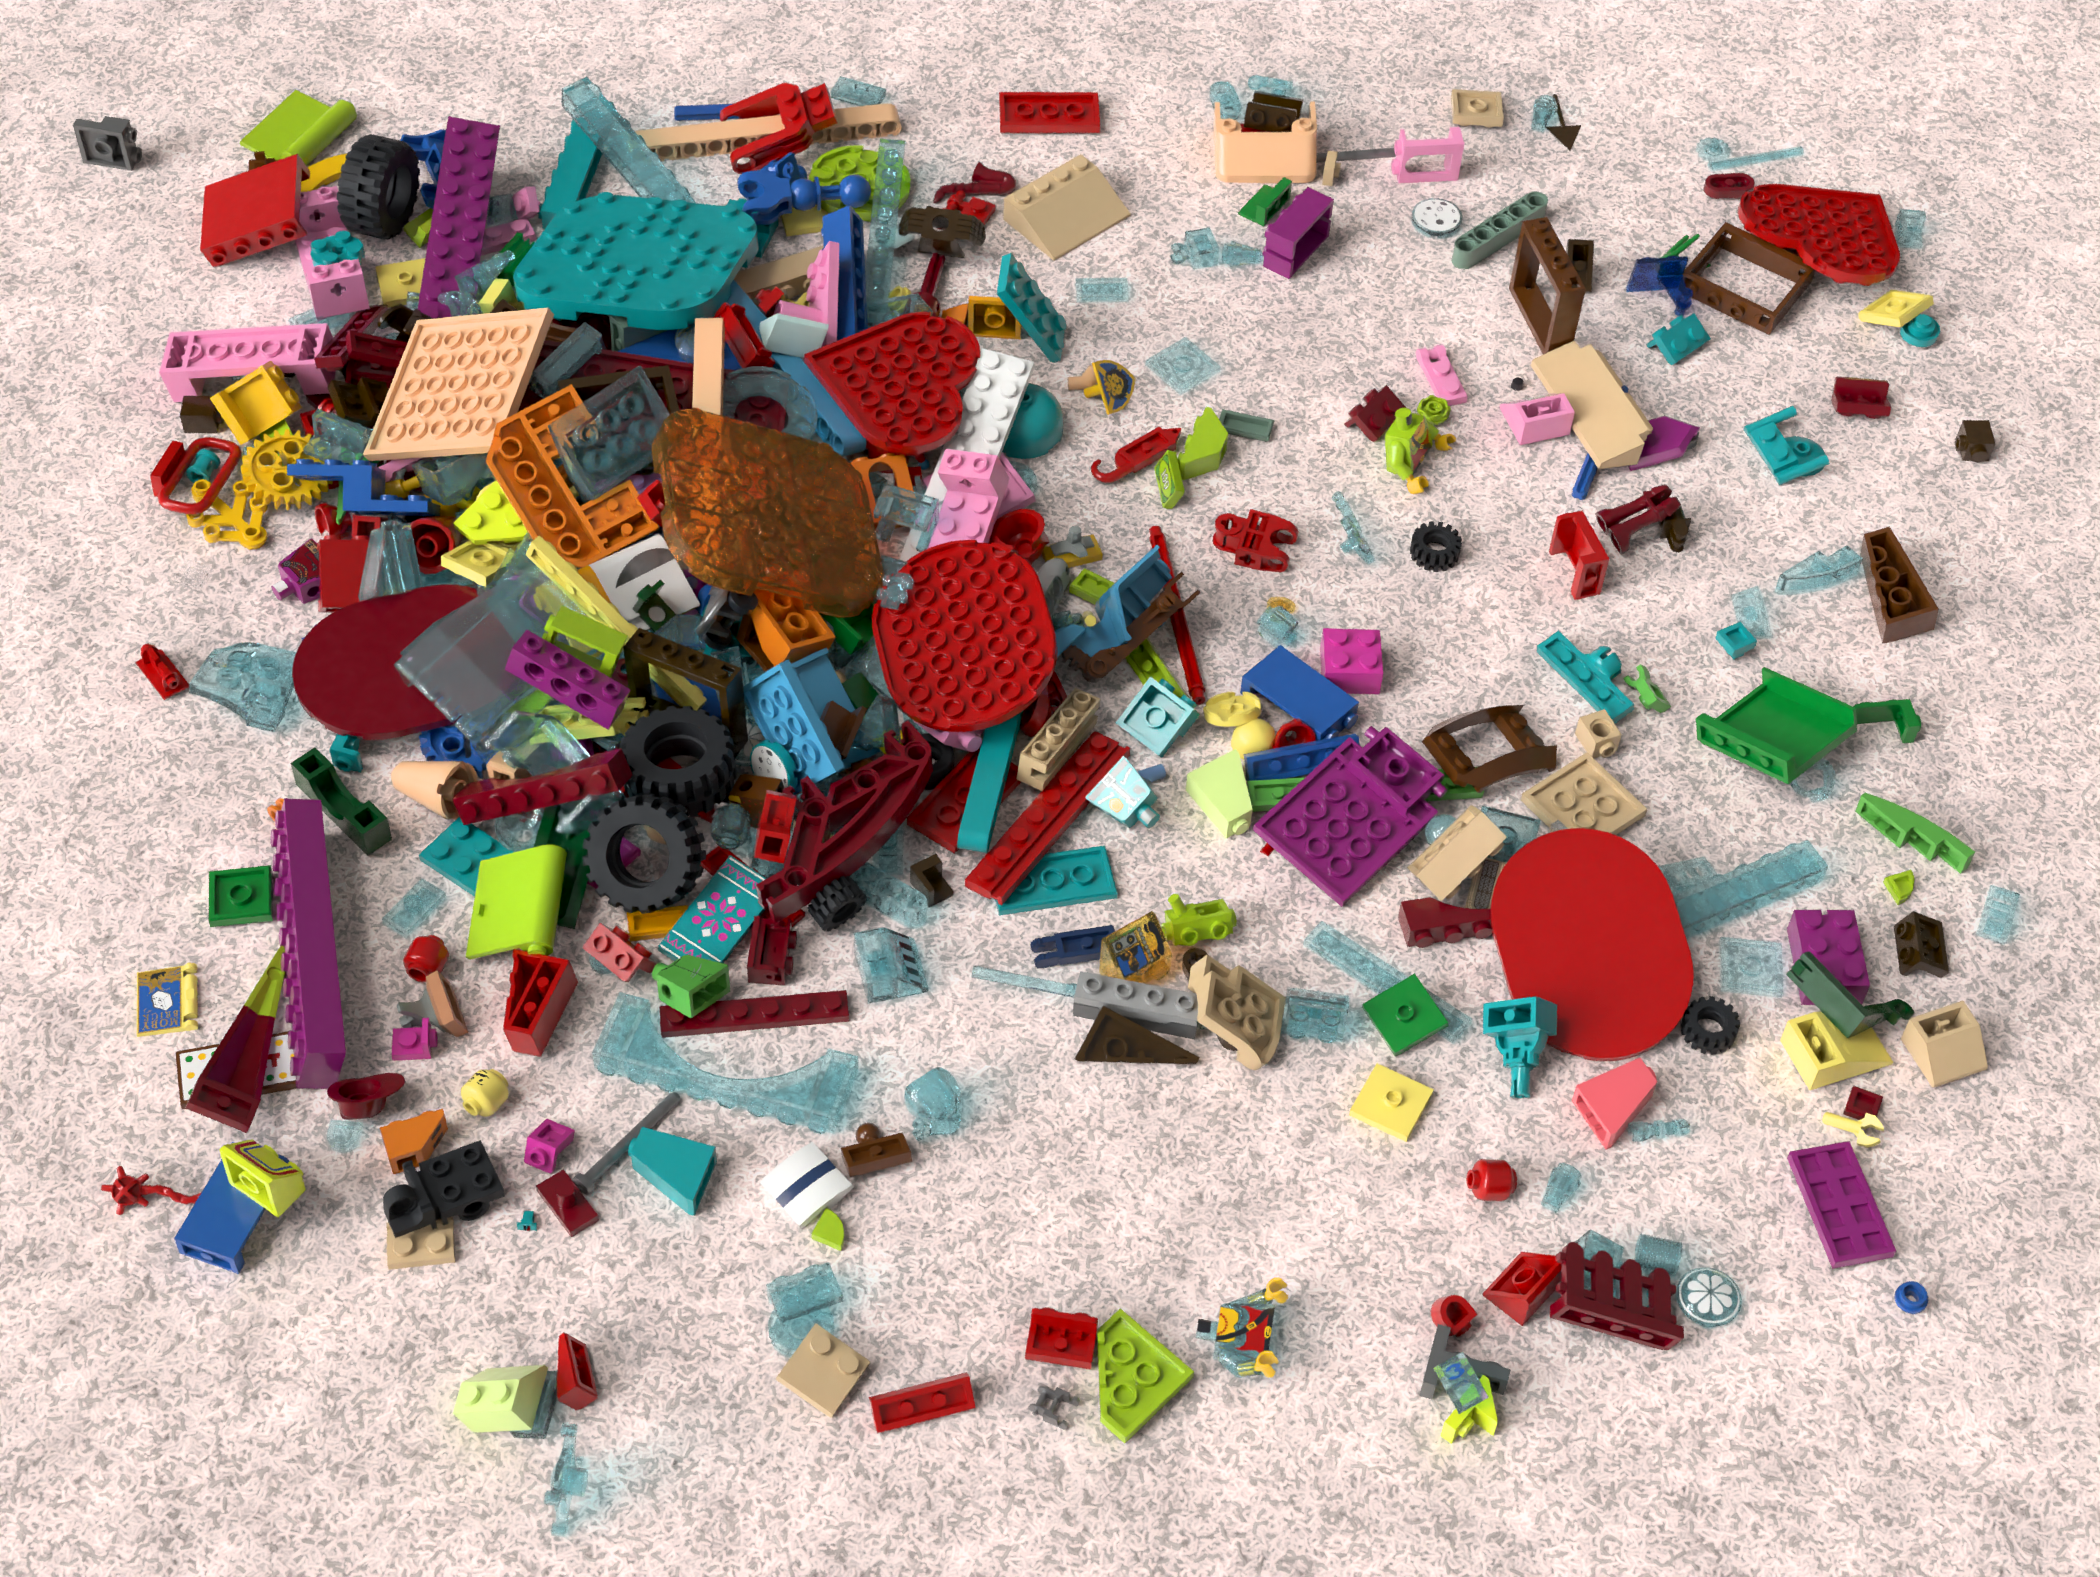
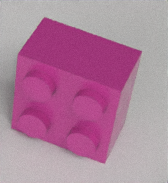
(1352, 659)

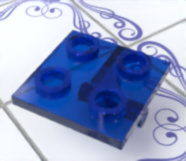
(1662, 274)

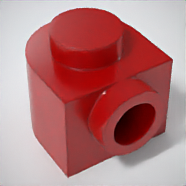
(1454, 1313)

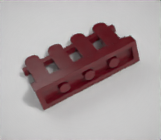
(1614, 1316)

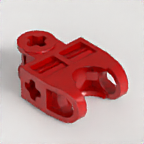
(1242, 543)

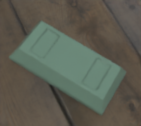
(1246, 425)

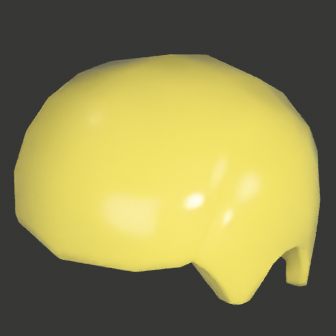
(1253, 737)

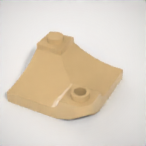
(1238, 1009)

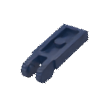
(1070, 946)

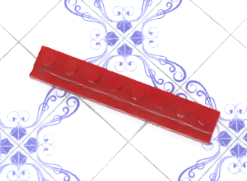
(1045, 819)

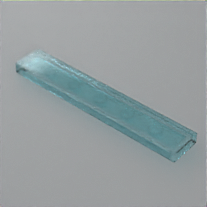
(1375, 972)

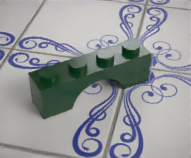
(358, 820)

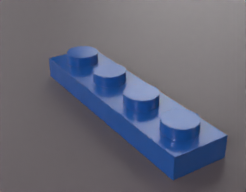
(1291, 760)

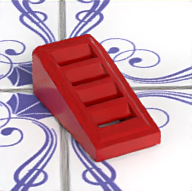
(574, 1373)

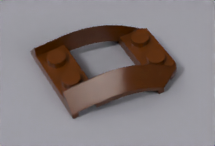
(1527, 759)

